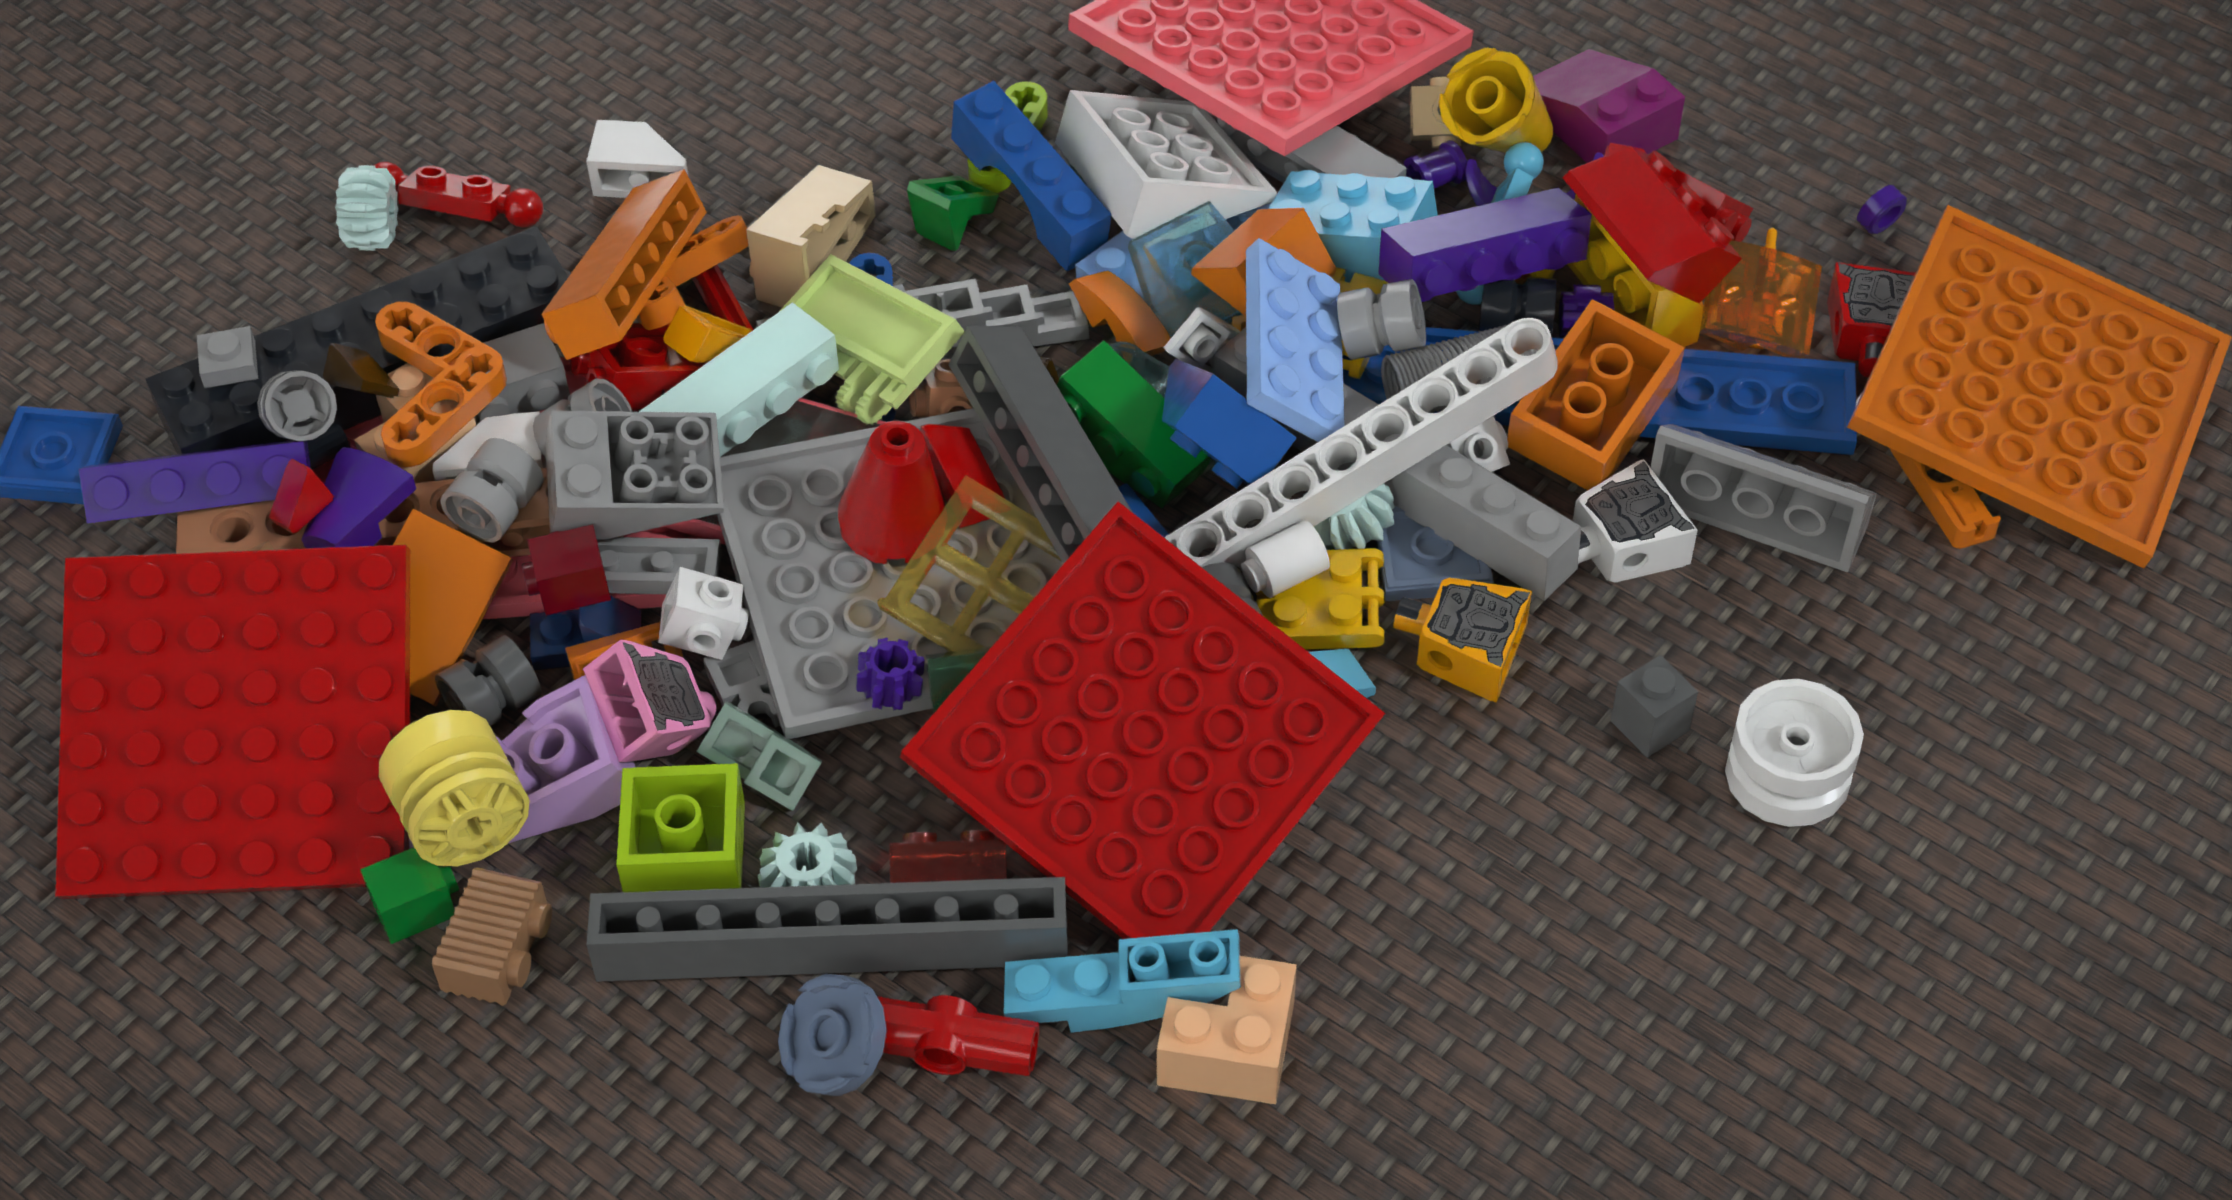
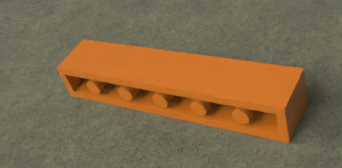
(624, 265)

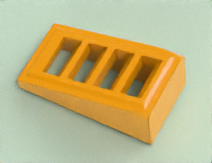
(701, 335)

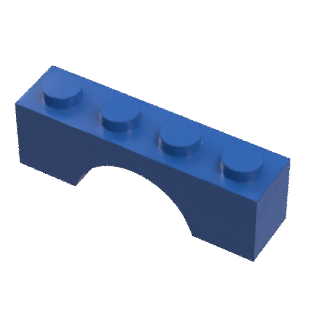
(1063, 209)

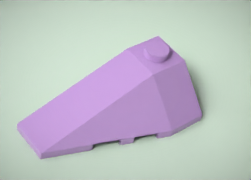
(564, 760)

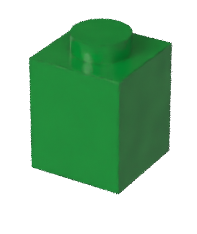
(410, 893)

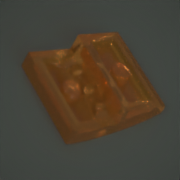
(1765, 302)

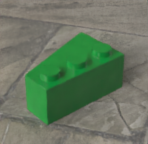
(1126, 426)

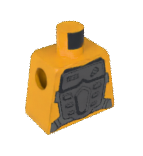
(1468, 632)

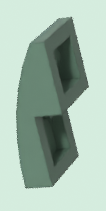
(763, 755)

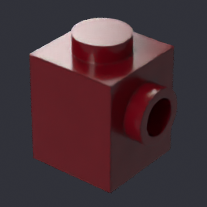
(566, 570)

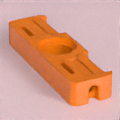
(1952, 504)

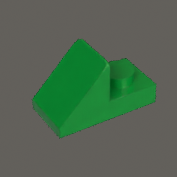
(945, 205)

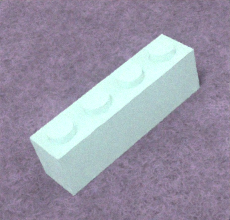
(757, 376)

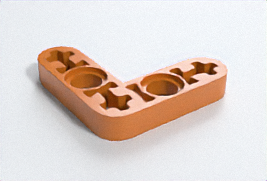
(698, 255)
(451, 381)

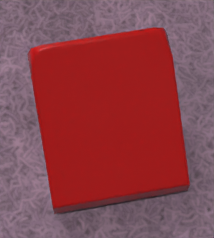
(299, 497)

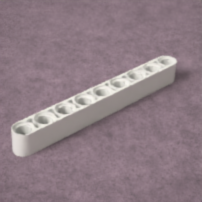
(1362, 443)

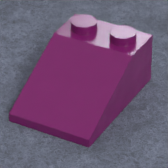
(1608, 101)

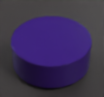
(1882, 209)

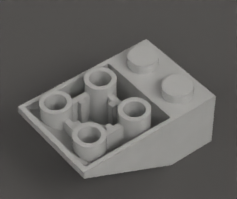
(631, 470)

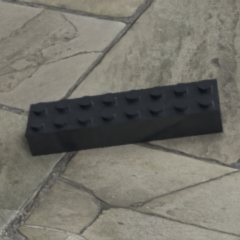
(480, 293)

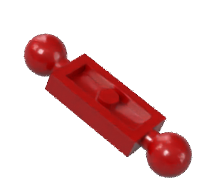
(465, 196)

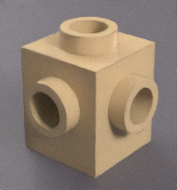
(1424, 115)

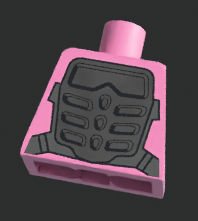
(648, 701)

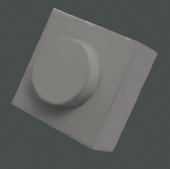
(227, 357)

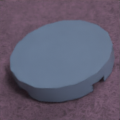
(832, 1035)

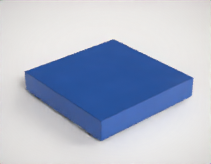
(49, 447)

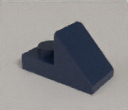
(568, 628)

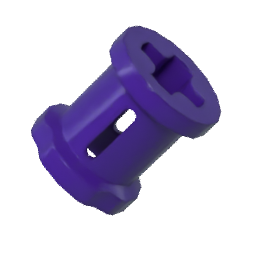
(1440, 166)

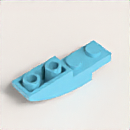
(1126, 984)

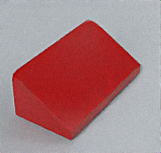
(954, 456)

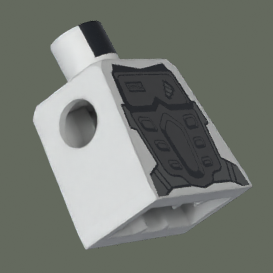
(1633, 526)

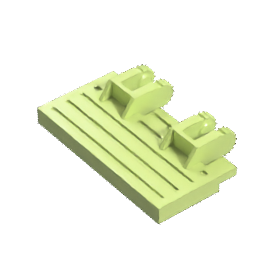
(880, 333)

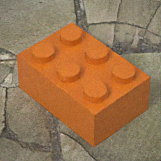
(1600, 398)

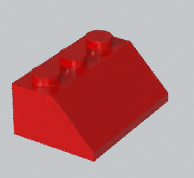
(1656, 221)

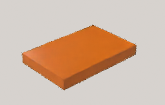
(449, 595)

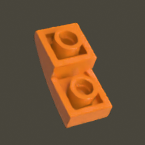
(1113, 302)

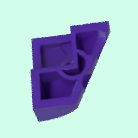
(364, 494)

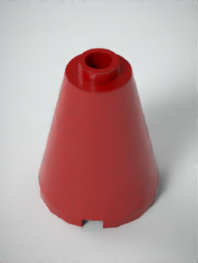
(890, 495)

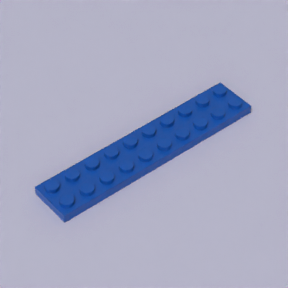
(1724, 396)

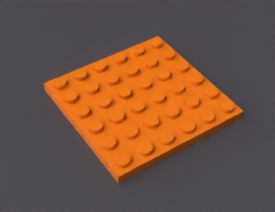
(2043, 385)

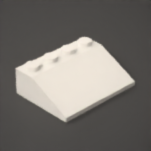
(1156, 159)

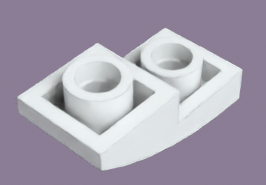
(1200, 339)

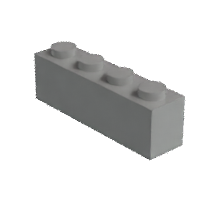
(1329, 153)

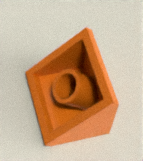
(1284, 228)

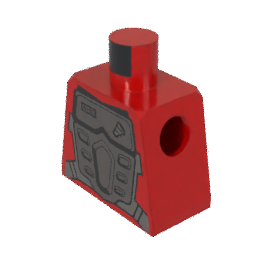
(1863, 309)

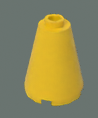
(1495, 102)

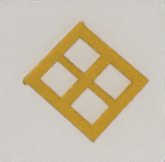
(986, 581)

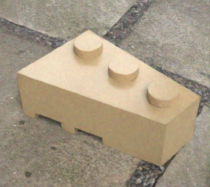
(809, 223)

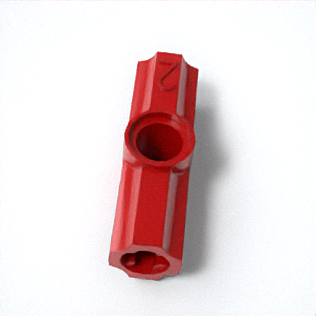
(954, 1035)

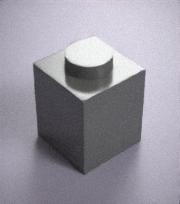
(1654, 706)

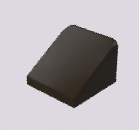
(357, 371)

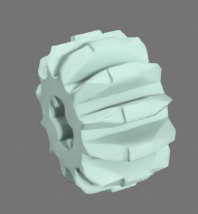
(366, 207)
(1359, 521)
(807, 860)

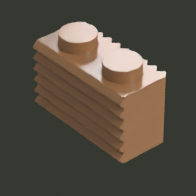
(492, 936)

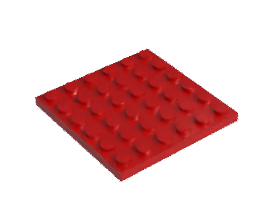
(230, 719)
(1142, 734)

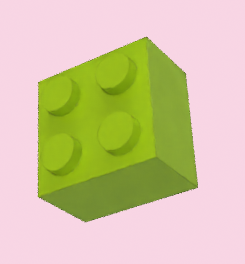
(681, 828)

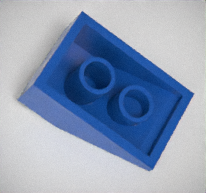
(1222, 425)

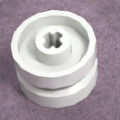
(1793, 752)

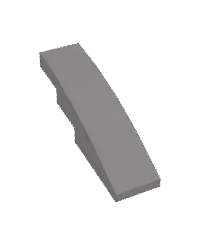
(1043, 319)

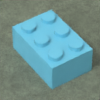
(1353, 210)

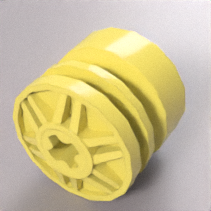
(453, 788)

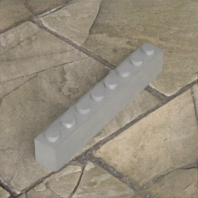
(1457, 499)

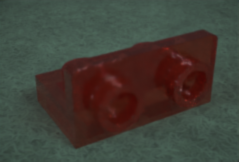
(926, 860)

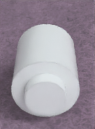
(1285, 559)

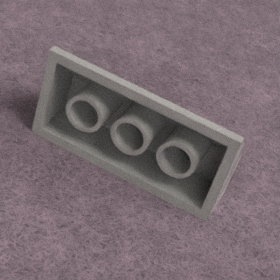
(1762, 496)

